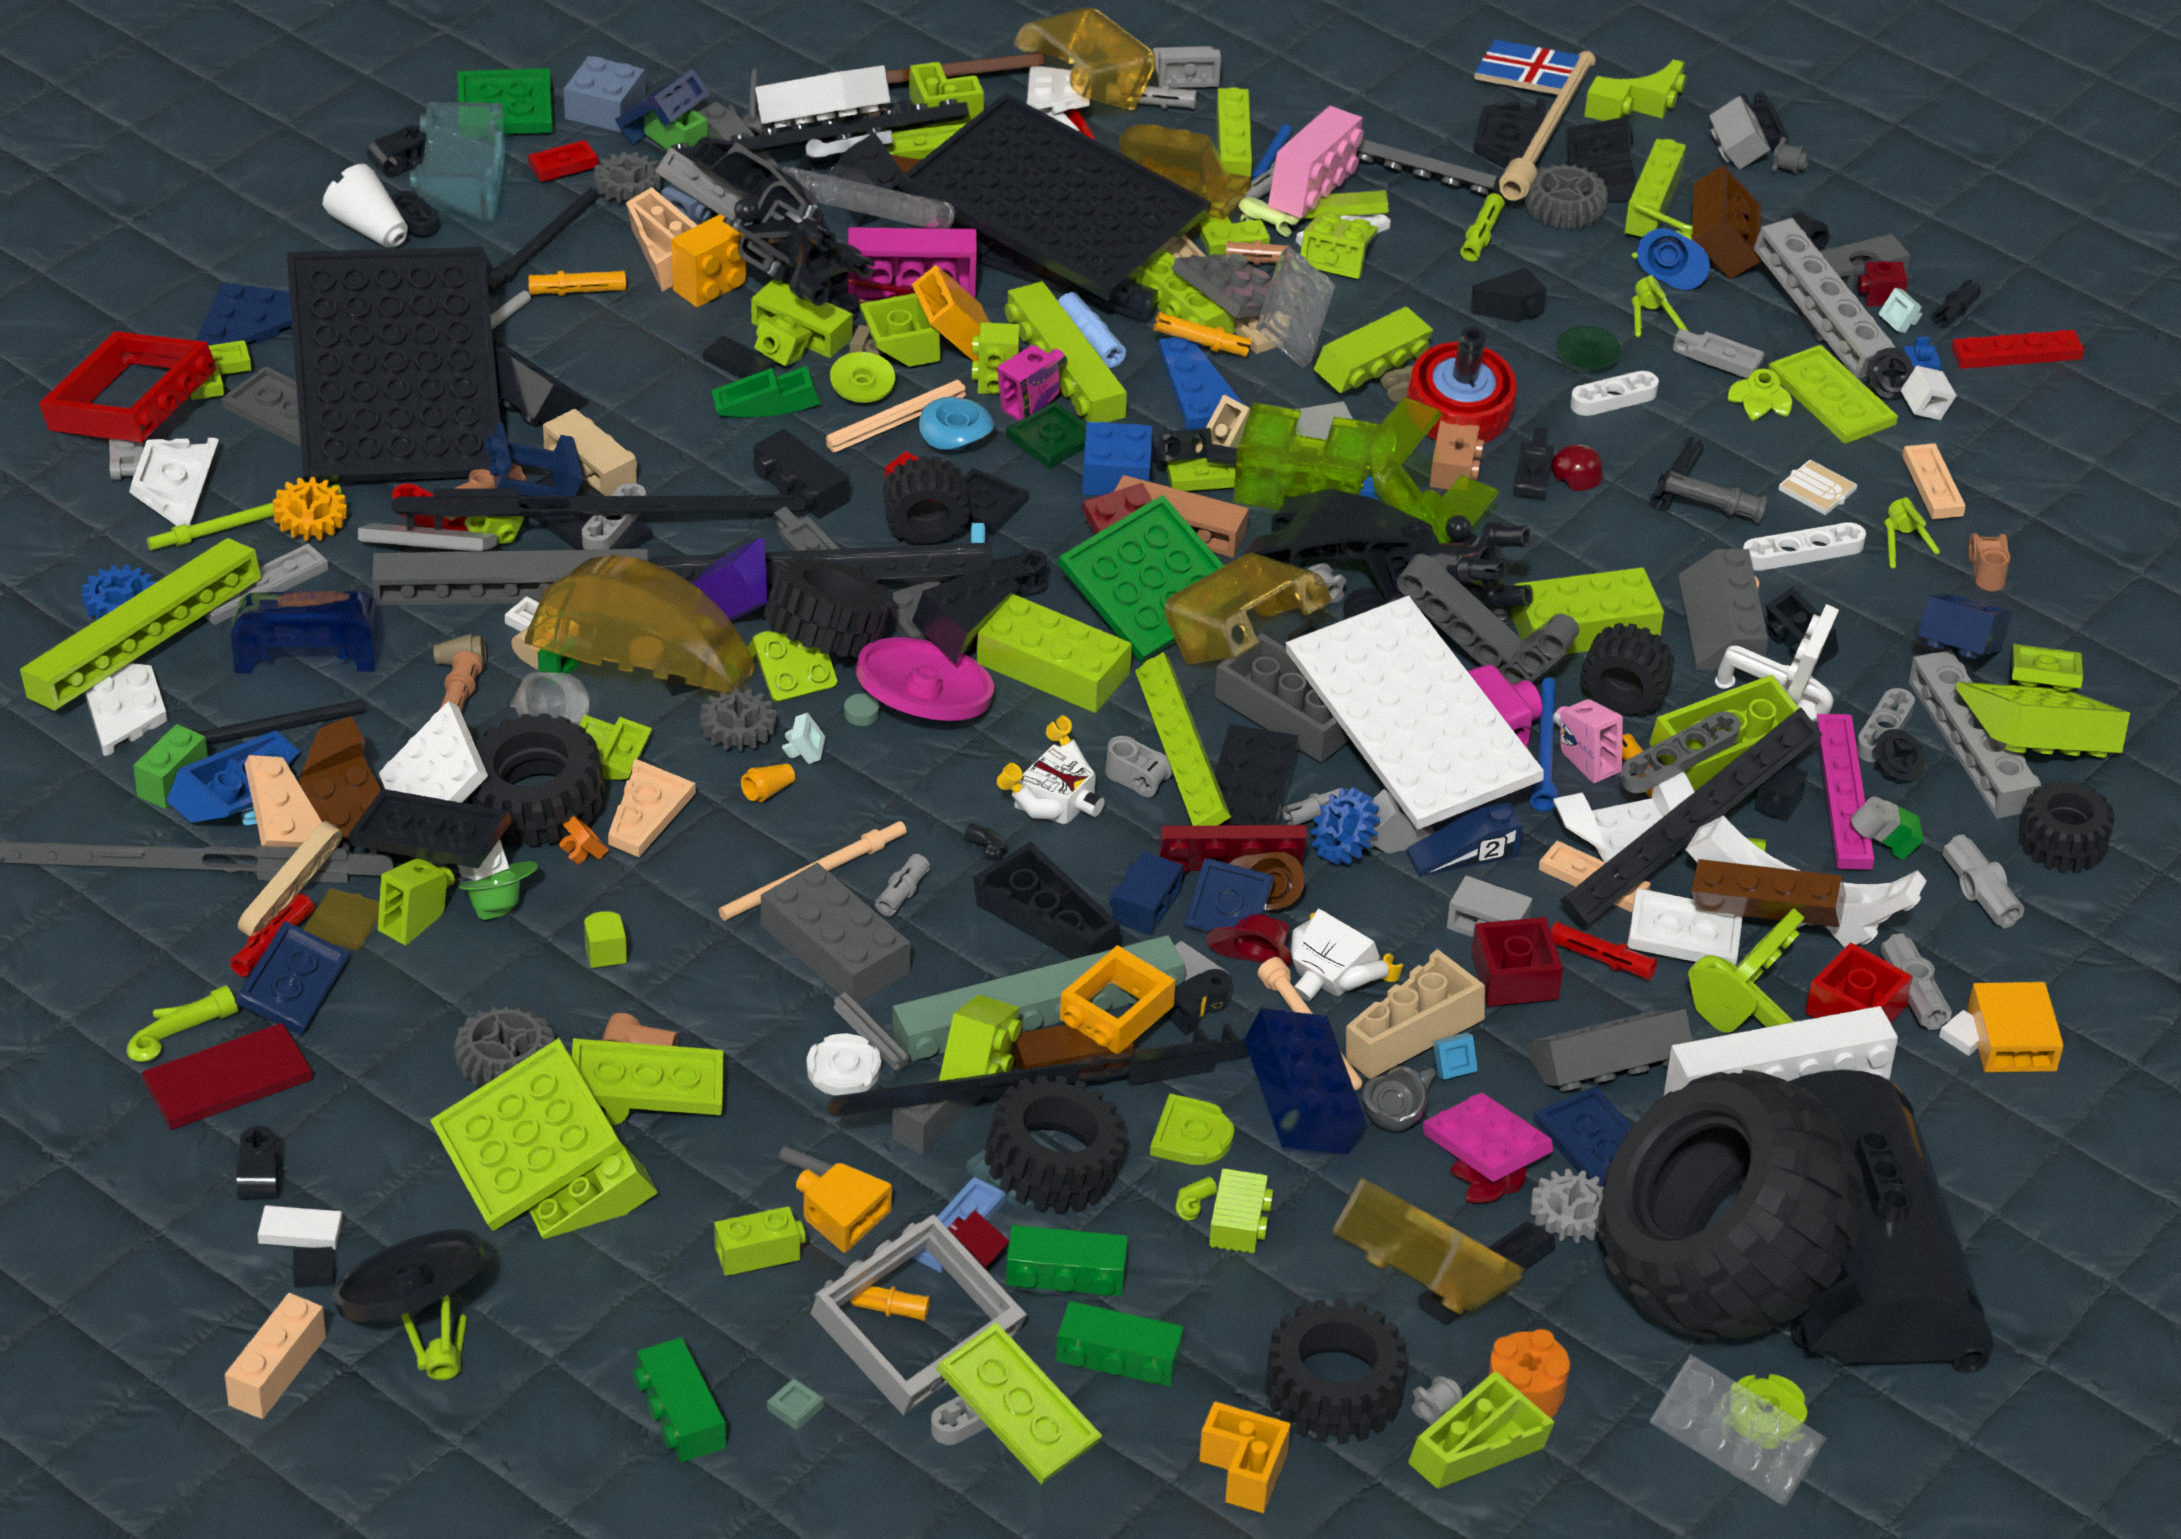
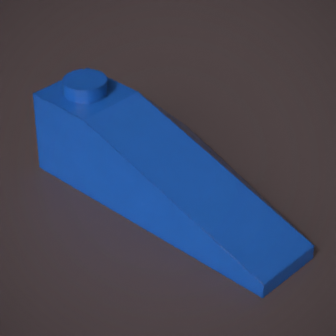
(220, 782)

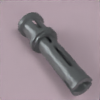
(1730, 500)

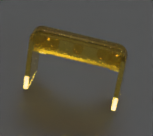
(1424, 1248)

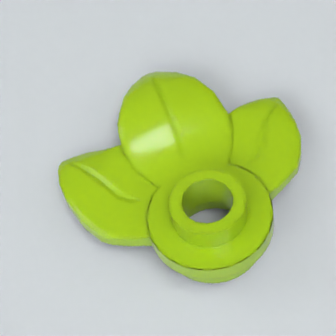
(1759, 396)

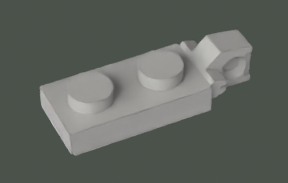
(1719, 352)

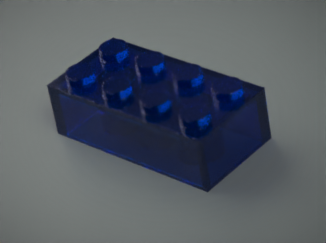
(1304, 1081)

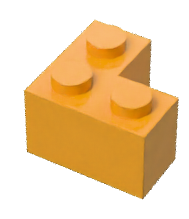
(1249, 1448)

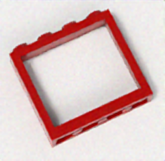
(69, 405)

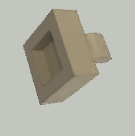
(862, 341)

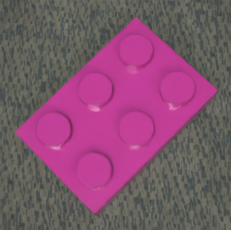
(1487, 1137)

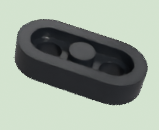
(416, 212)

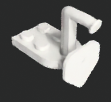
(1795, 679)

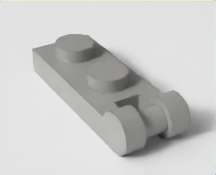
(124, 457)

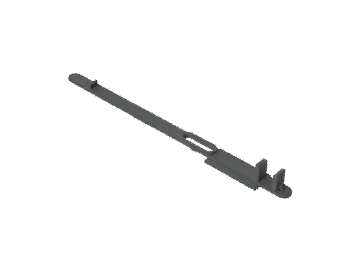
(270, 858)

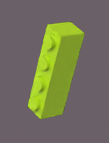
(1234, 130)
(1655, 186)
(1373, 349)

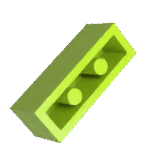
(828, 323)

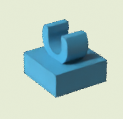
(1455, 1055)

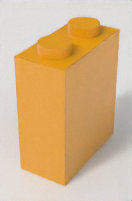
(950, 309)
(2015, 1027)

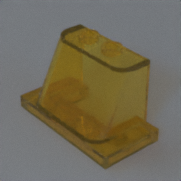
(1188, 161)

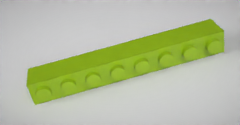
(140, 624)

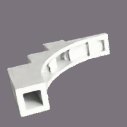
(1864, 903)

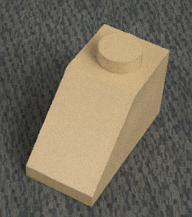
(1227, 423)

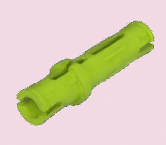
(1479, 233)

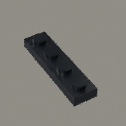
(1521, 1246)

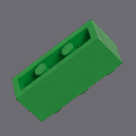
(1066, 1260)
(1119, 1343)
(679, 1400)

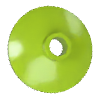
(862, 377)

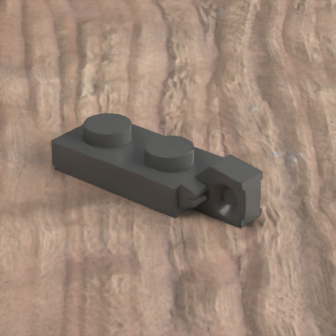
(801, 533)

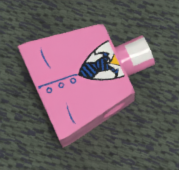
(1591, 738)

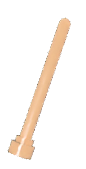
(1277, 977)

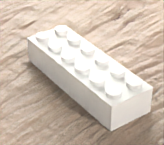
(1834, 1042)

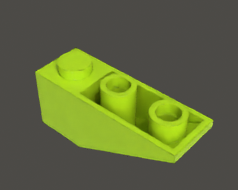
(596, 1196)

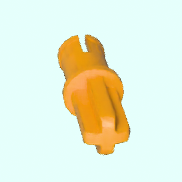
(893, 1302)

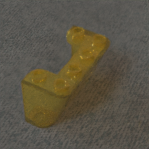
(1210, 608)

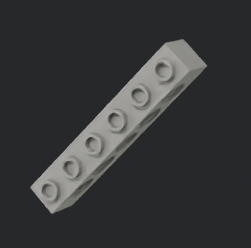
(1821, 295)
(1995, 771)

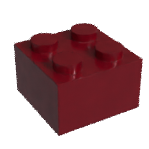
(1517, 961)

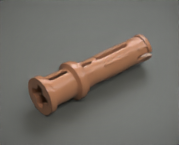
(461, 681)

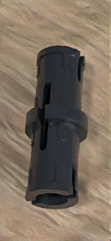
(1956, 303)

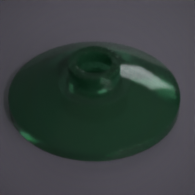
(1588, 347)

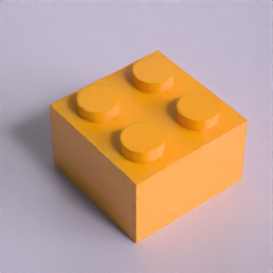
(707, 262)

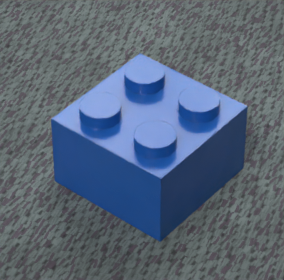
(1115, 452)

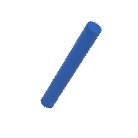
(1271, 153)

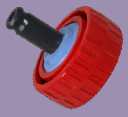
(1465, 385)

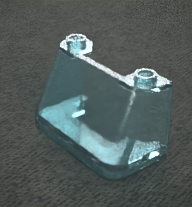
(462, 158)

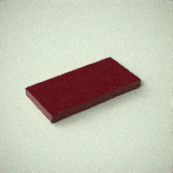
(226, 1076)

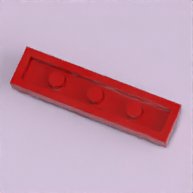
(2017, 349)

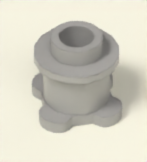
(1333, 584)
(1437, 1399)

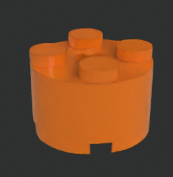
(1534, 1367)

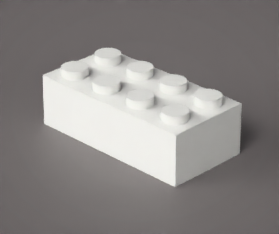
(823, 96)

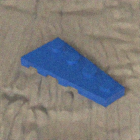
(1193, 381)

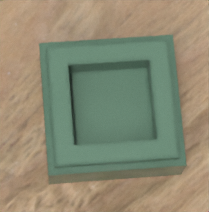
(795, 1404)

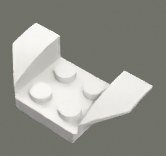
(1617, 826)

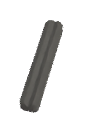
(871, 1030)

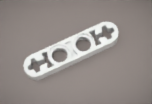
(1840, 541)

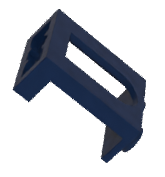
(667, 102)
(561, 461)

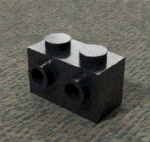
(1789, 620)

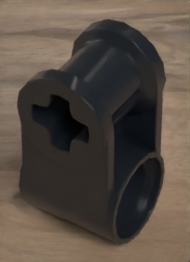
(398, 151)
(1025, 573)
(257, 1164)

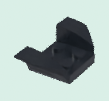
(1605, 150)

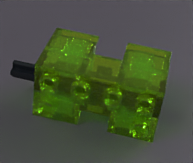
(1280, 463)

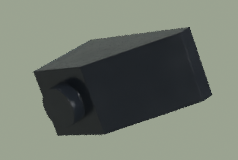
(1509, 296)

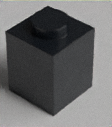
(1781, 793)

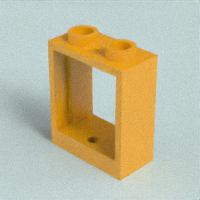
(1133, 975)

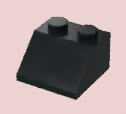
(870, 164)

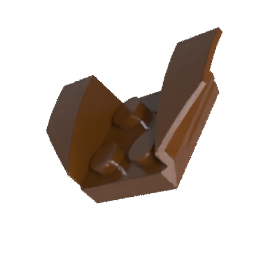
(338, 776)

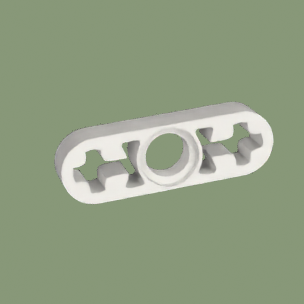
(1594, 399)

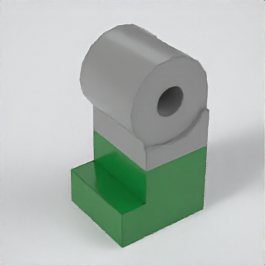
(1889, 825)

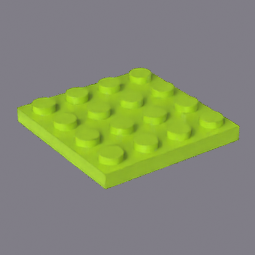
(526, 1134)

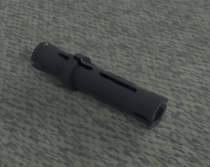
(1682, 464)

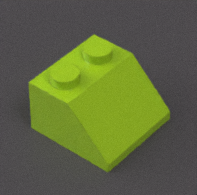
(902, 329)

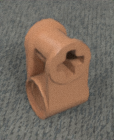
(1989, 561)

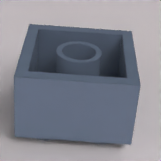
(603, 92)

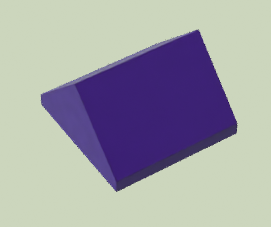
(737, 580)

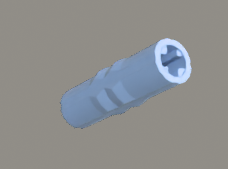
(1094, 330)

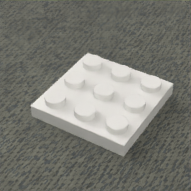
(437, 760)

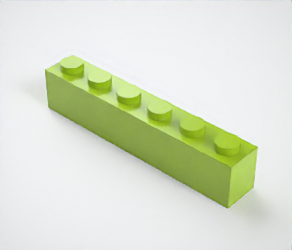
(1085, 377)

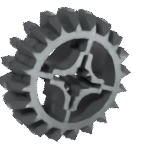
(1566, 197)
(498, 1042)

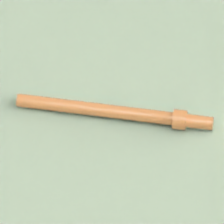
(870, 842)

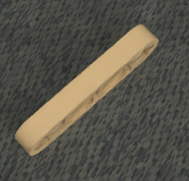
(291, 878)

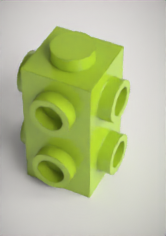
(758, 1240)

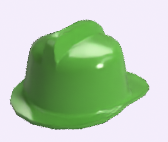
(498, 892)

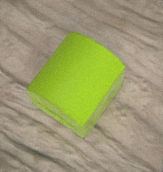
(605, 939)

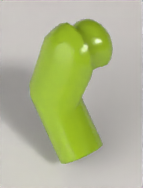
(1190, 1197)

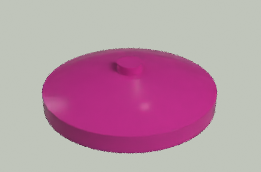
(923, 680)

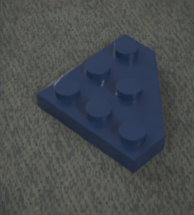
(245, 314)

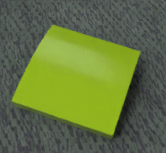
(617, 744)

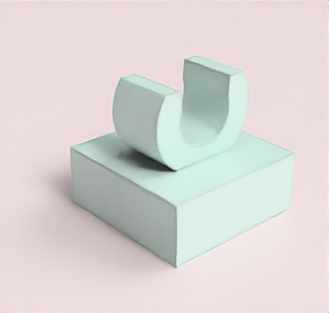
(1900, 310)
(804, 739)

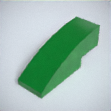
(767, 394)

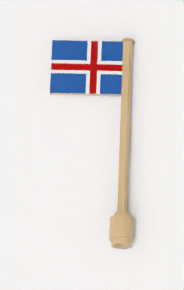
(1540, 71)

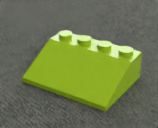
(2046, 719)

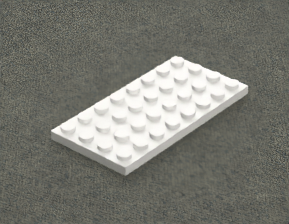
(1414, 712)

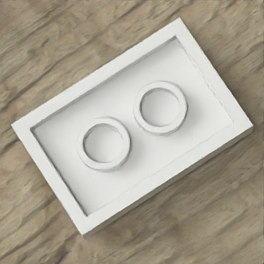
(1676, 929)

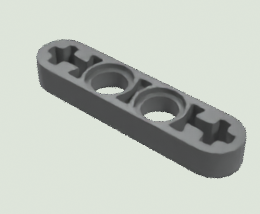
(1684, 756)

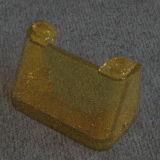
(1108, 59)

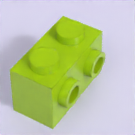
(994, 346)

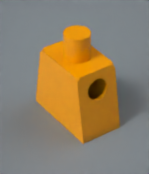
(844, 1203)

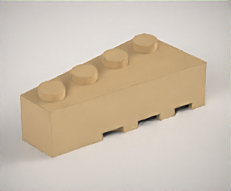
(1426, 1008)

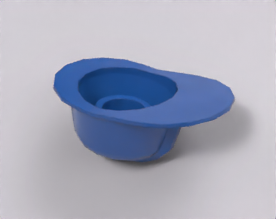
(1673, 258)

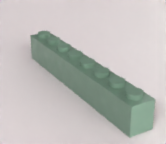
(925, 1023)

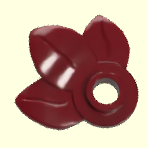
(1482, 1188)

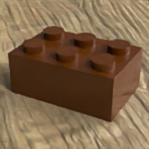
(1726, 221)

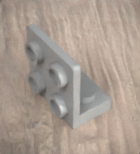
(1187, 66)

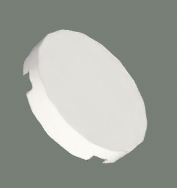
(843, 1064)

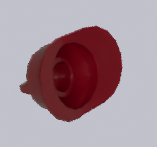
(1252, 939)

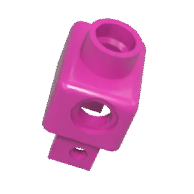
(1516, 703)

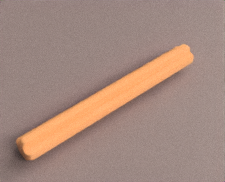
(890, 418)

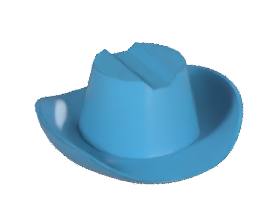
(954, 423)

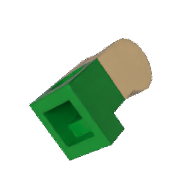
(540, 658)

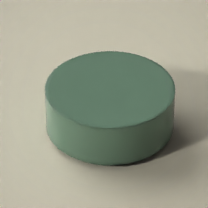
(861, 709)

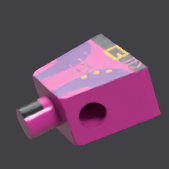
(1029, 380)

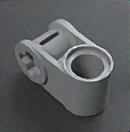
(1135, 767)

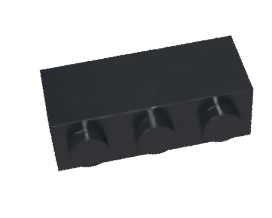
(801, 472)

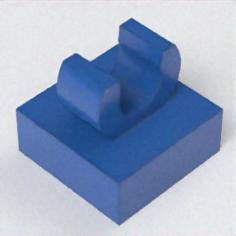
(1923, 354)

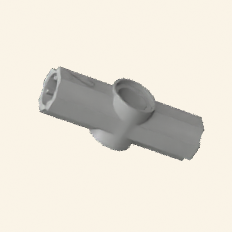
(1983, 881)
(1924, 993)

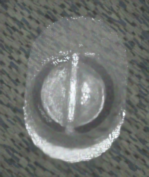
(553, 695)

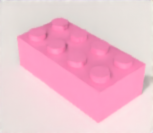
(1315, 161)

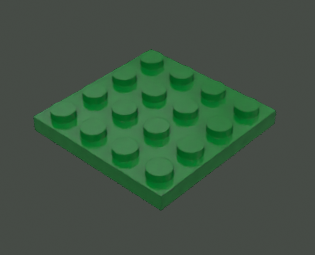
(1136, 569)

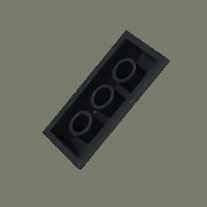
(531, 388)

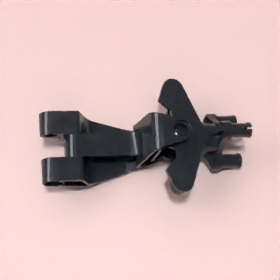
(784, 226)
(1358, 527)

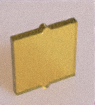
(344, 919)

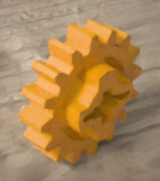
(309, 508)

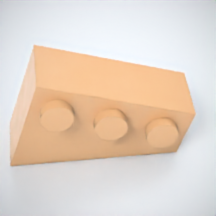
(654, 225)

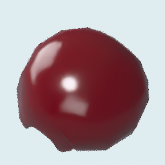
(1578, 466)

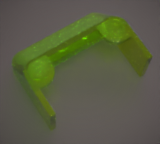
(1391, 447)

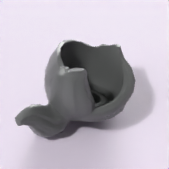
(1398, 1098)

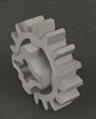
(1568, 1205)

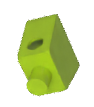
(412, 898)

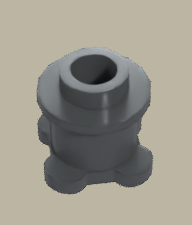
(1790, 157)

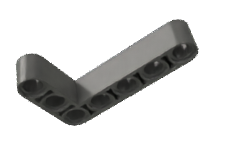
(1479, 629)

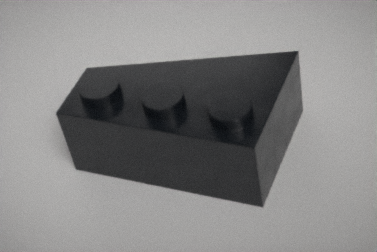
(959, 608)

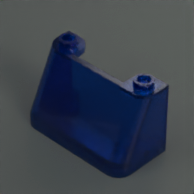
(305, 620)

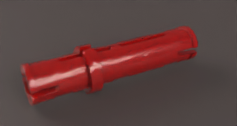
(258, 942)
(1617, 956)

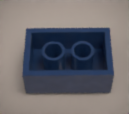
(1965, 624)

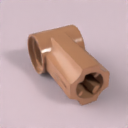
(627, 1029)

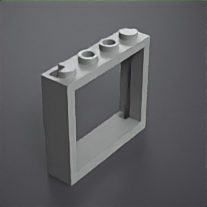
(888, 1256)

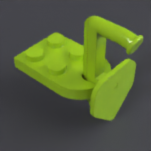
(1727, 992)

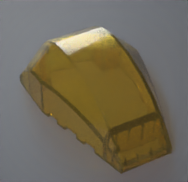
(643, 619)

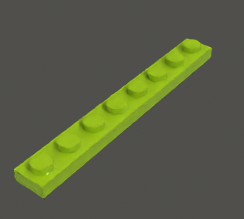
(1182, 742)

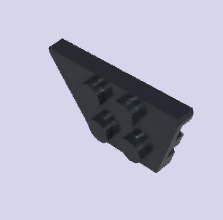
(1507, 130)

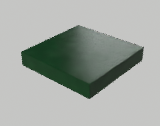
(1049, 434)

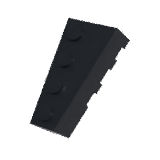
(1045, 903)

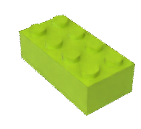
(1593, 603)
(1054, 653)
(1756, 704)

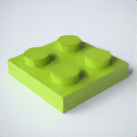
(2046, 666)

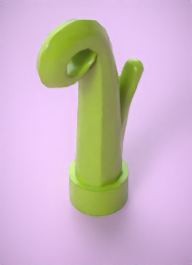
(145, 1044)

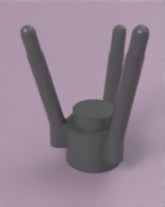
(753, 120)

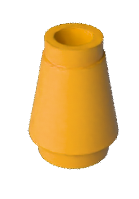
(766, 781)

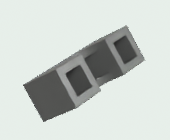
(1851, 258)

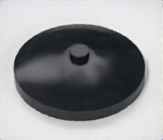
(409, 1275)

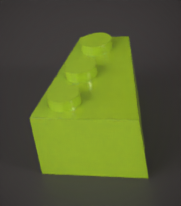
(1480, 1433)

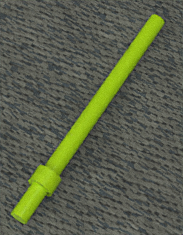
(183, 534)

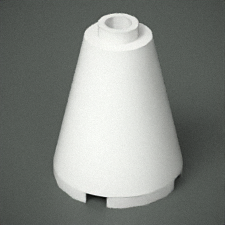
(365, 206)

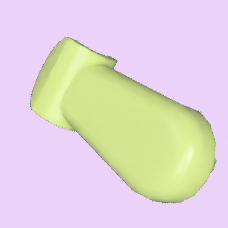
(1258, 209)

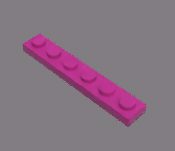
(1843, 790)

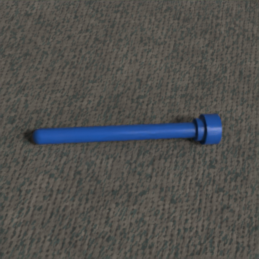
(1545, 791)

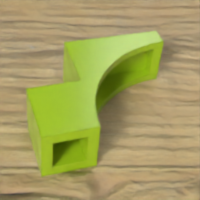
(1647, 95)

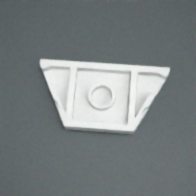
(1052, 89)
(173, 476)
(125, 705)

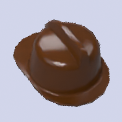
(1287, 873)

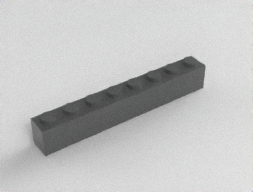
(475, 576)

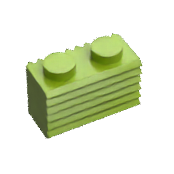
(1239, 1211)

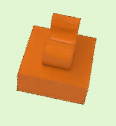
(583, 840)

